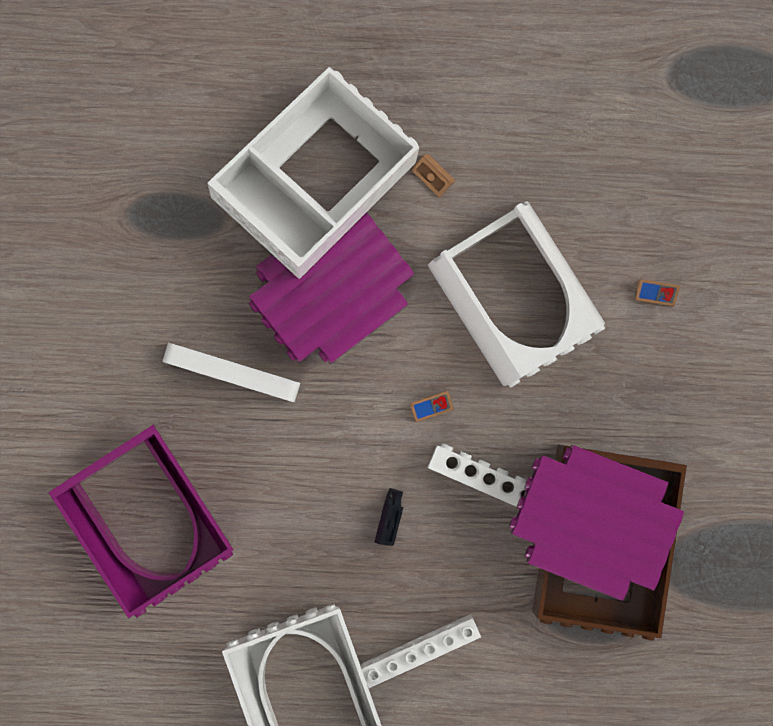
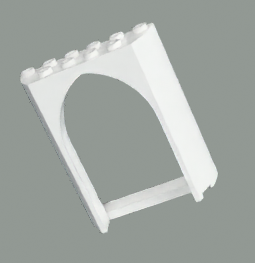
(505, 356)
(249, 654)

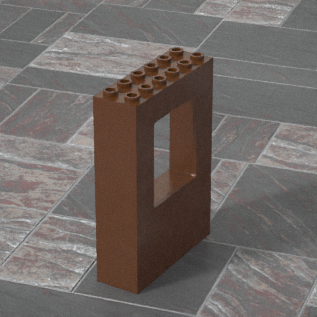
(646, 607)

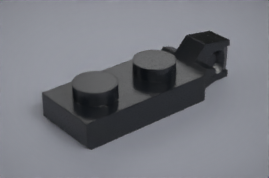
(390, 518)

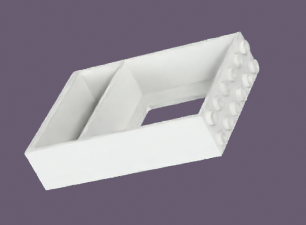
(277, 208)

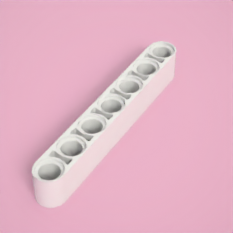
(231, 372)

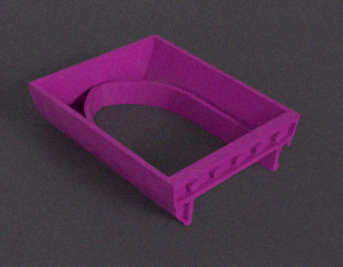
(129, 582)

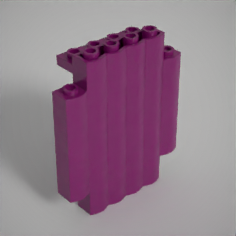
(337, 299)
(596, 522)

